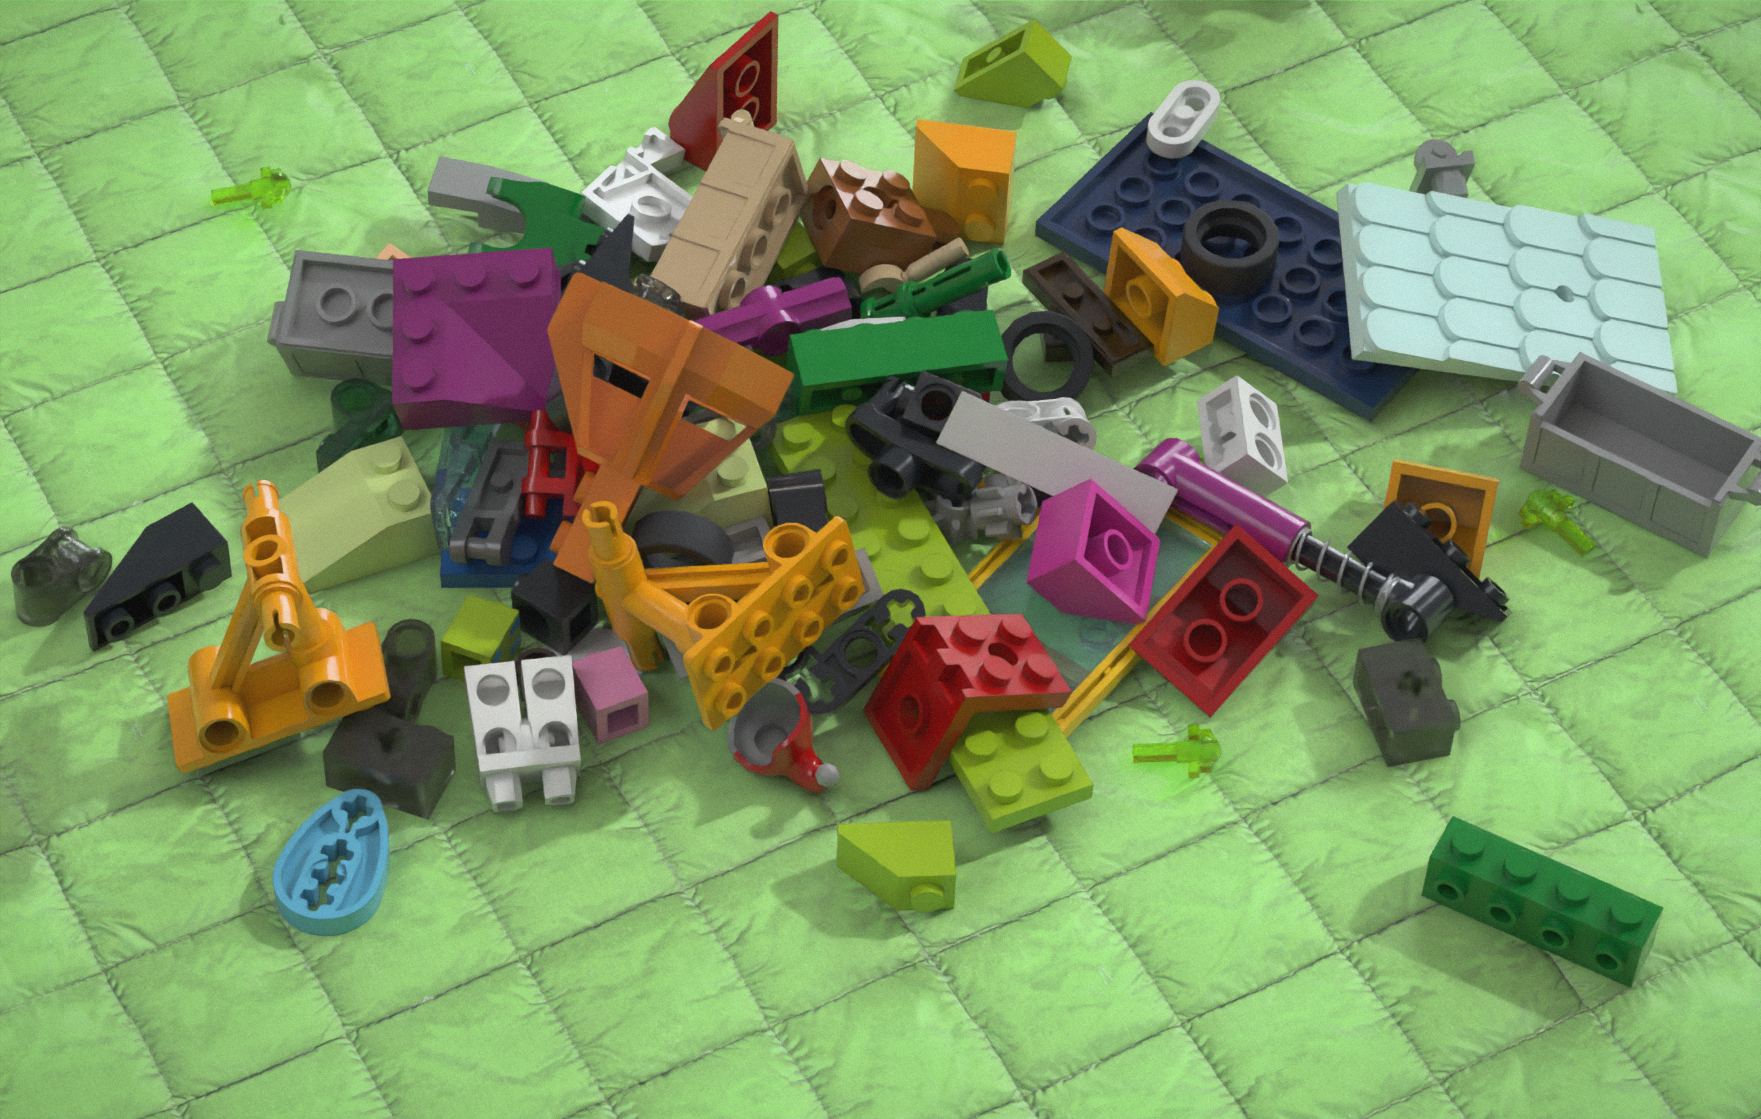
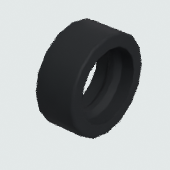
(1235, 220)
(1068, 332)
(681, 534)

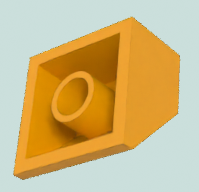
(966, 175)
(1159, 297)
(1453, 499)

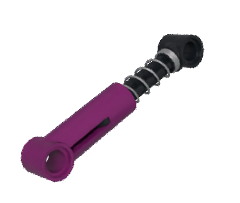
(1406, 605)

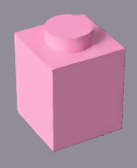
(610, 694)

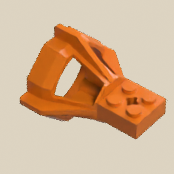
(645, 437)

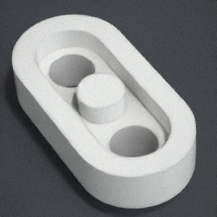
(1183, 119)

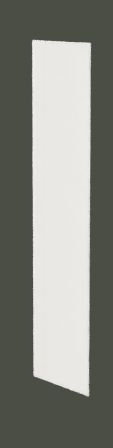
(1048, 459)

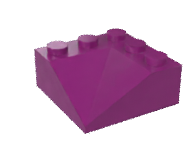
(472, 337)

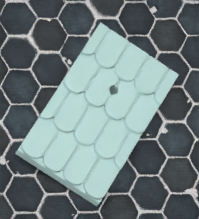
(1498, 286)

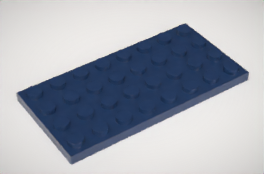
(1290, 321)

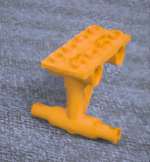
(725, 644)
(317, 680)

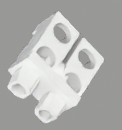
(529, 748)

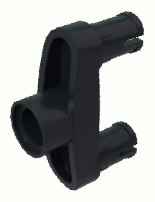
(905, 456)

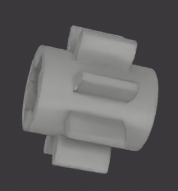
(1003, 507)
(952, 518)

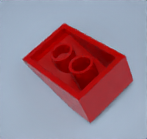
(735, 81)
(1223, 620)

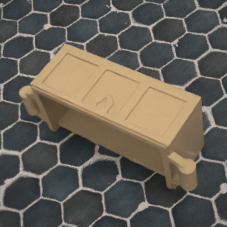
(735, 219)

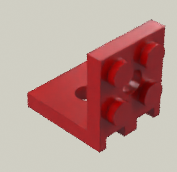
(952, 672)

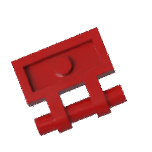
(538, 485)

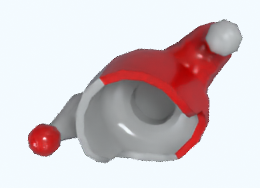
(776, 738)

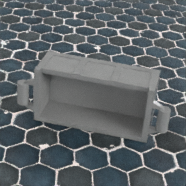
(336, 318)
(1639, 451)

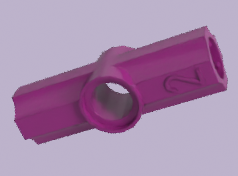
(770, 317)

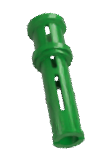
(922, 298)

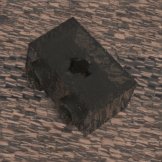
(1405, 701)
(392, 758)

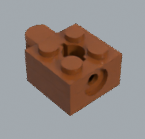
(870, 218)

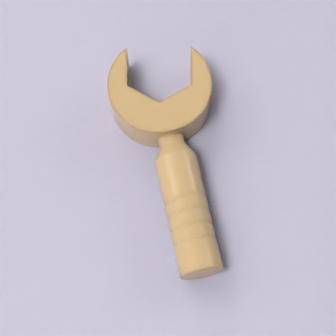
(891, 276)

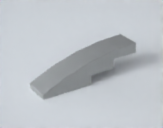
(464, 186)

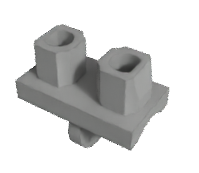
(1442, 169)

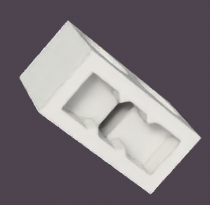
(1243, 436)

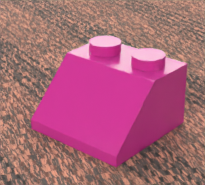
(1093, 556)

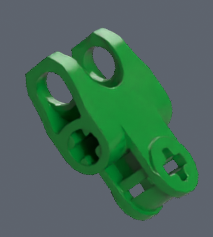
(549, 218)

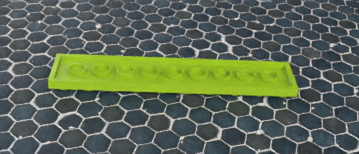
(1007, 760)

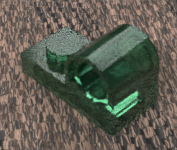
(360, 418)

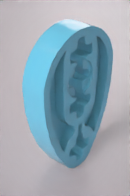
(360, 877)

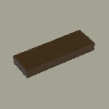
(1069, 291)

